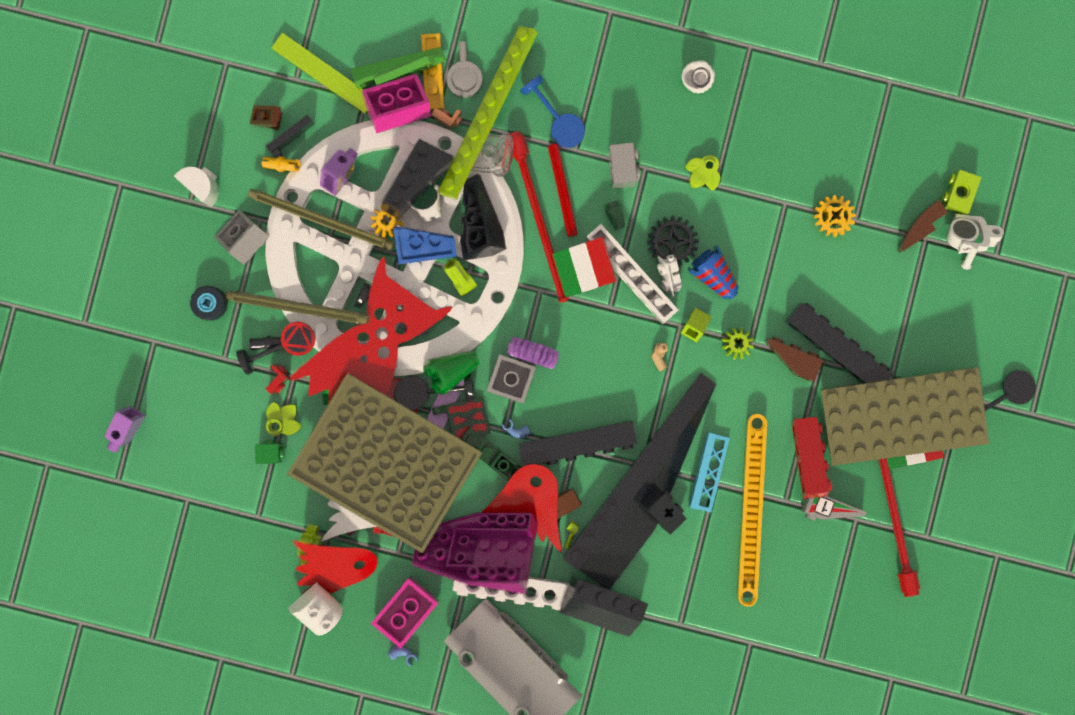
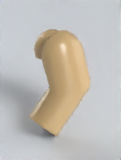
(658, 354)

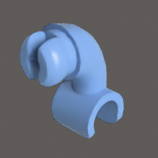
(517, 433)
(397, 652)

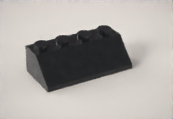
(603, 607)

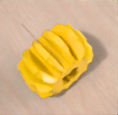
(383, 227)

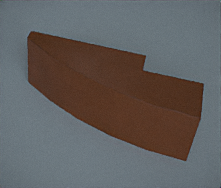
(922, 225)

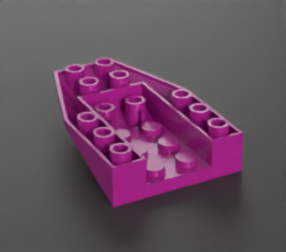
(483, 550)

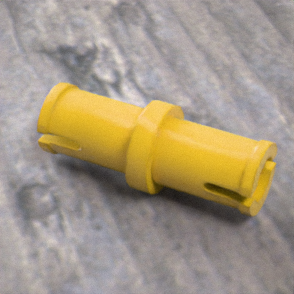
(281, 164)

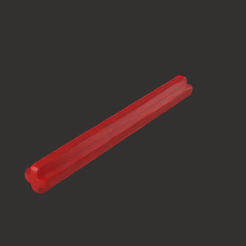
(562, 190)

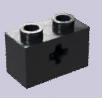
(663, 510)

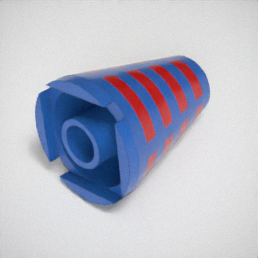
(715, 273)

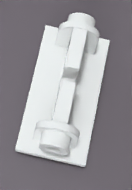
(670, 281)

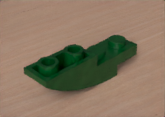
(491, 454)

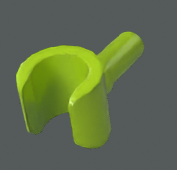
(573, 529)

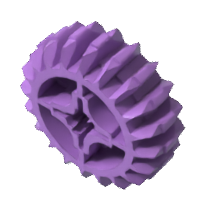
(533, 352)

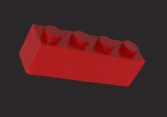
(810, 457)

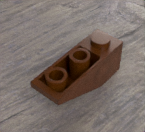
(799, 363)

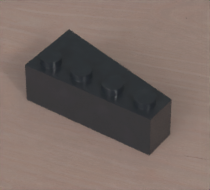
(418, 173)

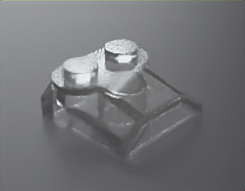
(495, 155)

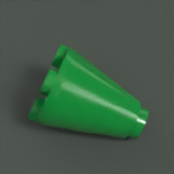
(450, 370)

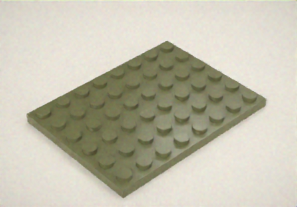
(384, 463)

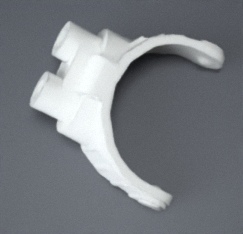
(433, 211)

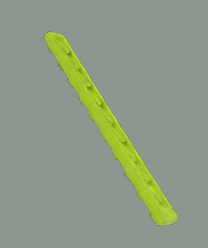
(487, 112)

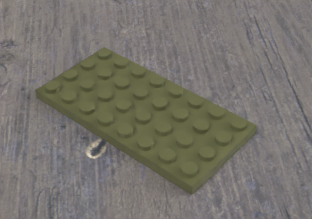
(905, 416)

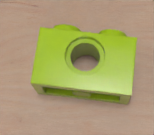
(969, 184)

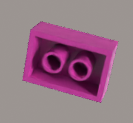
(396, 103)
(405, 612)

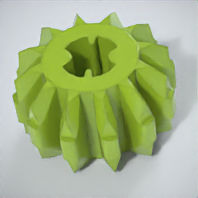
(744, 343)

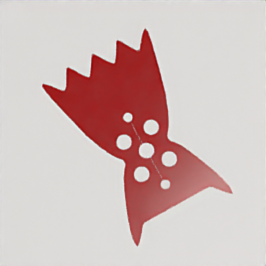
(344, 352)

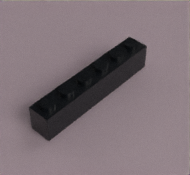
(836, 345)
(578, 443)

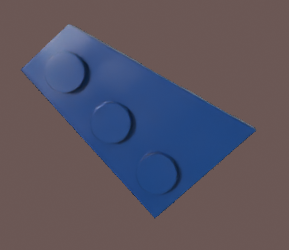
(422, 245)

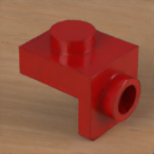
(277, 384)

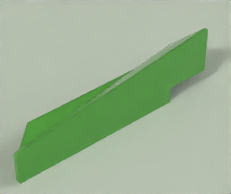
(396, 68)

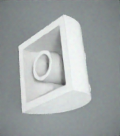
(200, 183)
(317, 610)

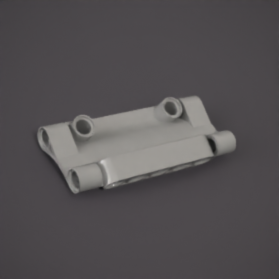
(511, 664)

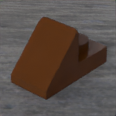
(266, 116)

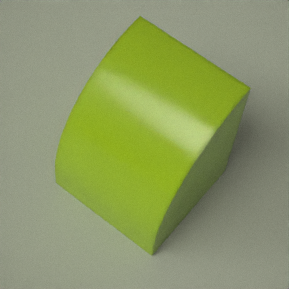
(696, 325)

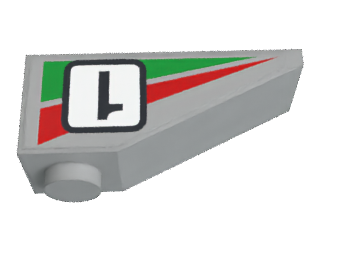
(829, 509)

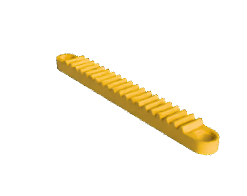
(752, 510)

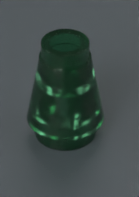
(615, 214)

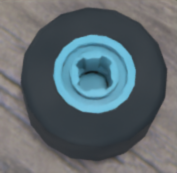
(215, 305)

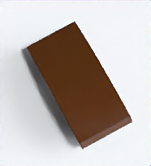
(567, 502)

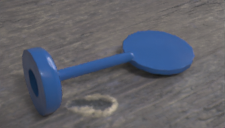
(566, 129)

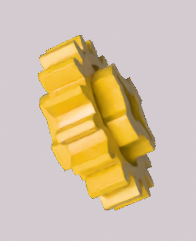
(828, 210)

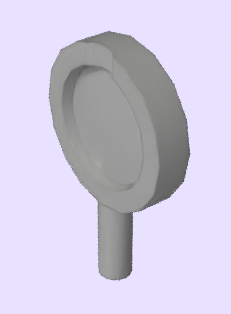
(464, 77)

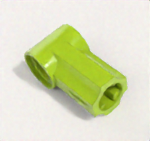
(461, 280)

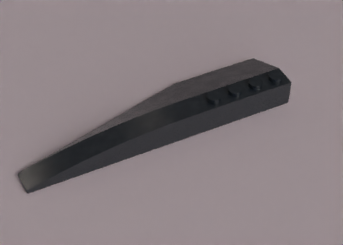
(621, 522)

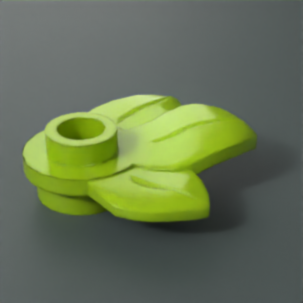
(701, 174)
(284, 418)

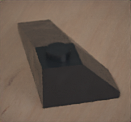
(482, 228)

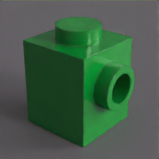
(269, 452)

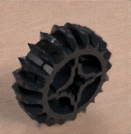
(681, 241)

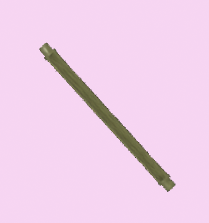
(321, 219)
(297, 307)

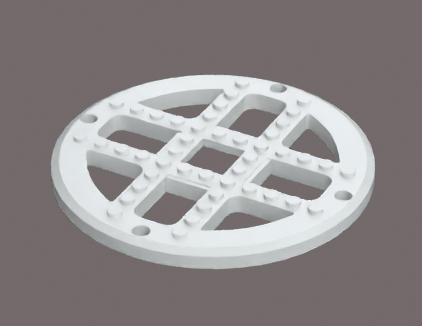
(354, 259)

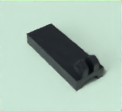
(289, 135)

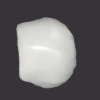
(698, 76)

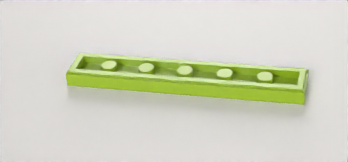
(320, 71)

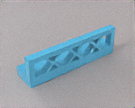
(702, 472)

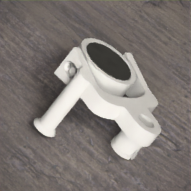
(964, 233)

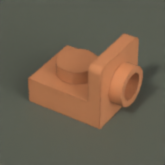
(444, 118)

